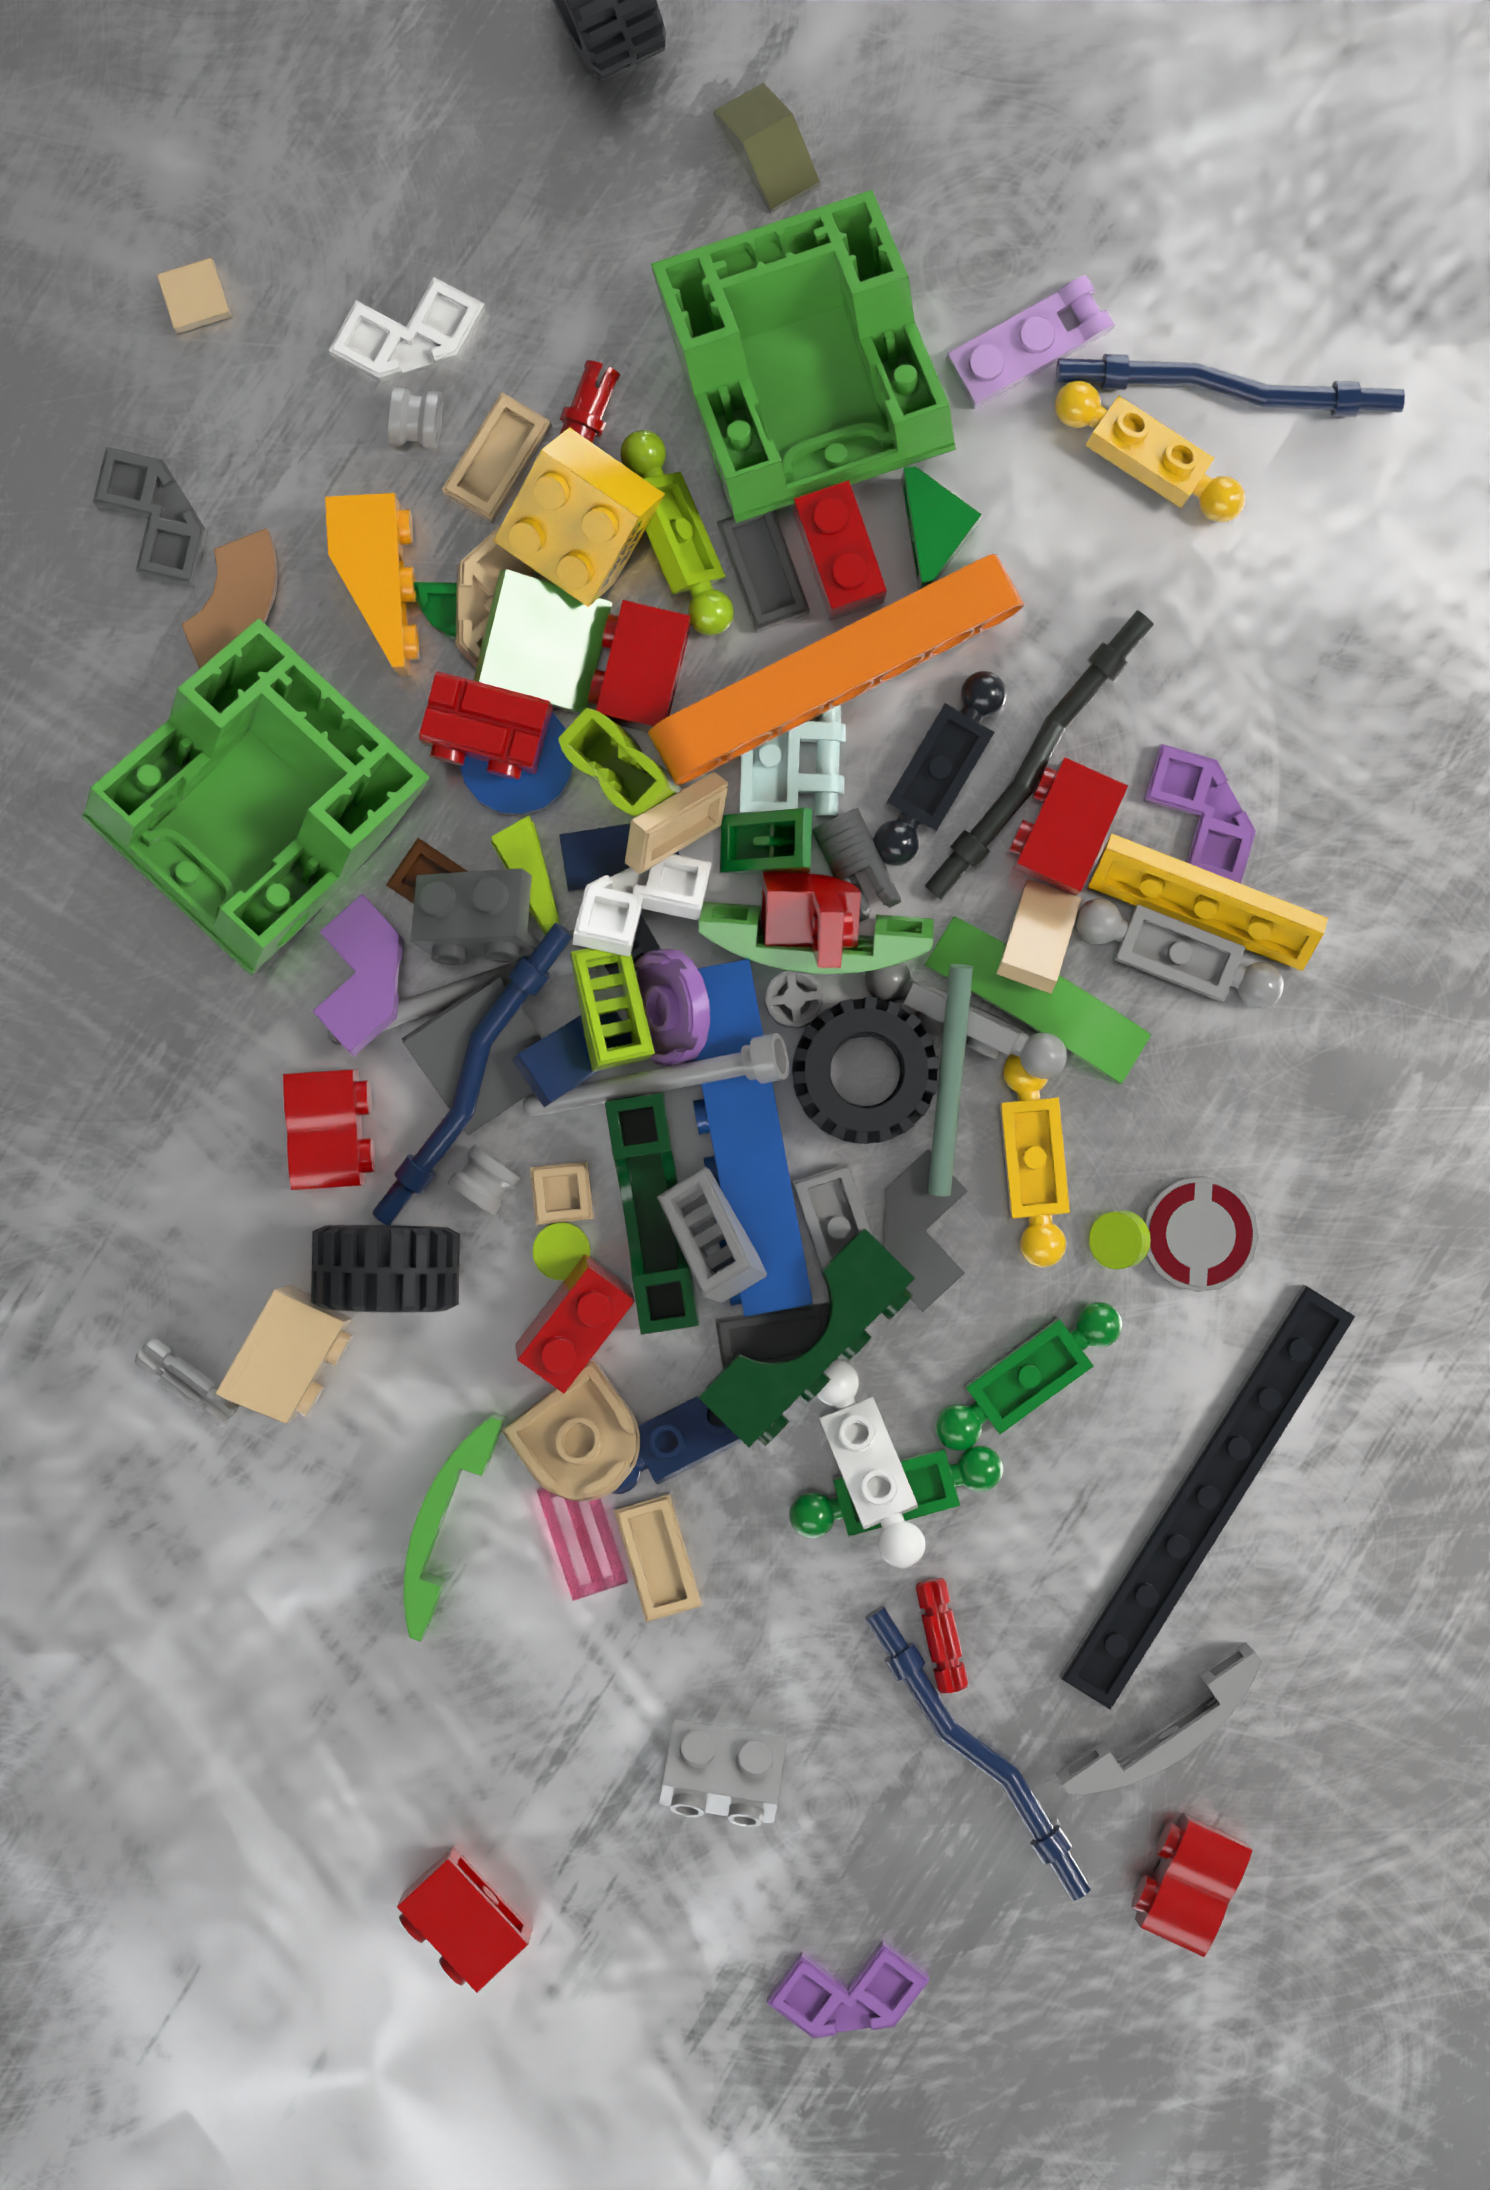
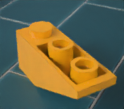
(368, 552)

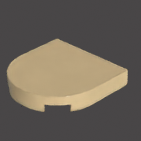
(578, 1439)

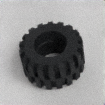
(613, 32)
(865, 1019)
(385, 1268)

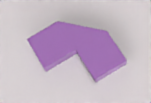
(1201, 789)
(369, 997)
(827, 2006)

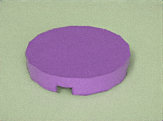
(673, 1005)

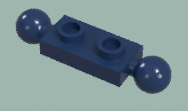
(679, 1442)

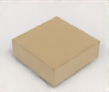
(194, 295)
(562, 1193)

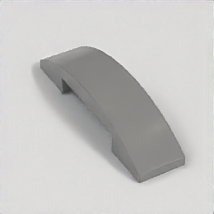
(1228, 1685)

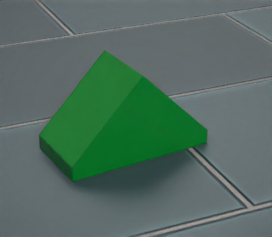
(936, 524)
(766, 842)

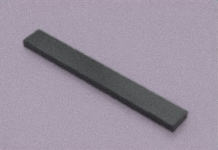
(1206, 1496)

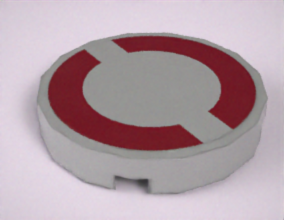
(1200, 1233)

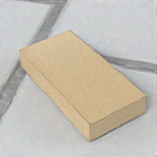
(496, 457)
(676, 822)
(1039, 936)
(658, 1557)

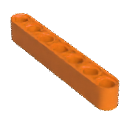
(835, 669)

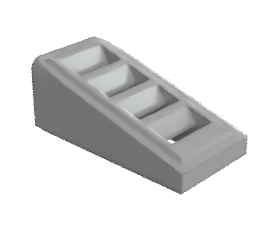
(748, 1266)

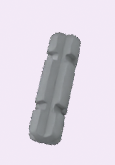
(185, 1382)

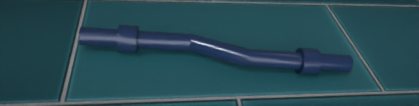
(1342, 399)
(526, 978)
(1048, 1840)

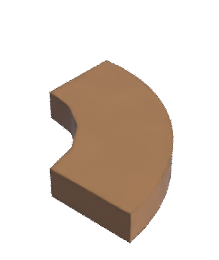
(240, 596)

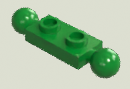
(1029, 1376)
(930, 1480)

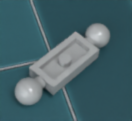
(1179, 953)
(1040, 1054)

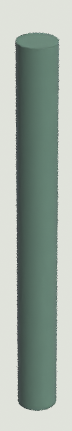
(950, 1079)

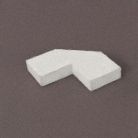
(432, 337)
(614, 904)

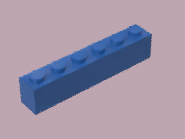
(750, 1147)

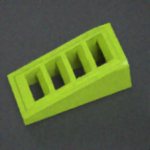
(520, 848)
(595, 1033)

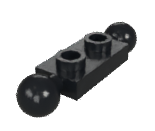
(940, 768)

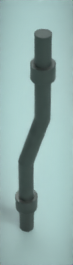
(1106, 664)

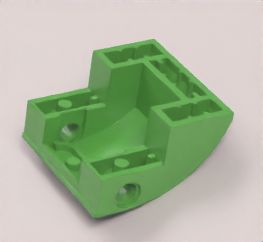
(804, 355)
(254, 796)

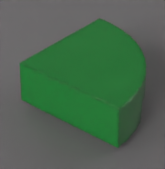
(439, 605)

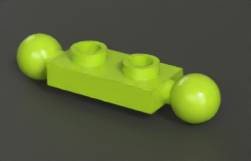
(680, 536)

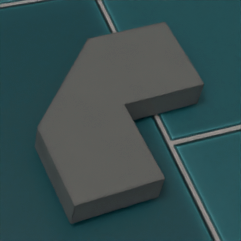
(173, 532)
(907, 1217)

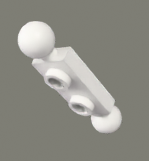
(870, 1467)

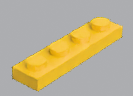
(1208, 902)

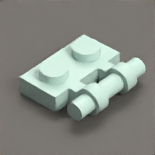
(772, 770)

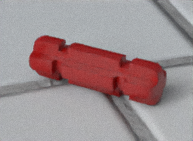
(941, 1635)

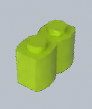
(617, 763)

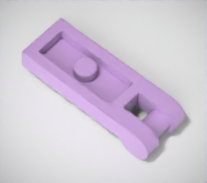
(1028, 342)

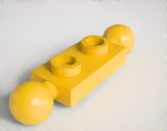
(1150, 451)
(1034, 1164)

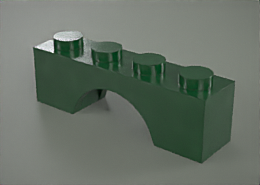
(645, 1170)
(860, 1286)

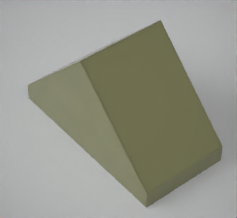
(768, 146)

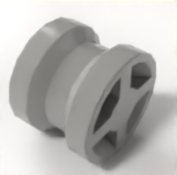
(415, 418)
(793, 990)
(484, 1179)

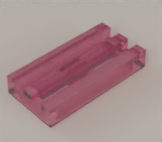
(564, 1554)

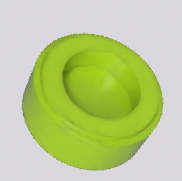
(1119, 1239)
(560, 1249)

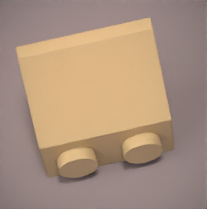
(285, 1356)

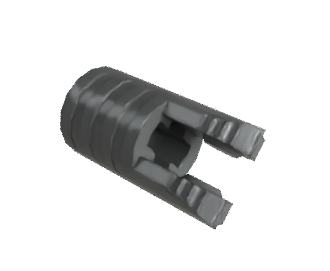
(851, 849)

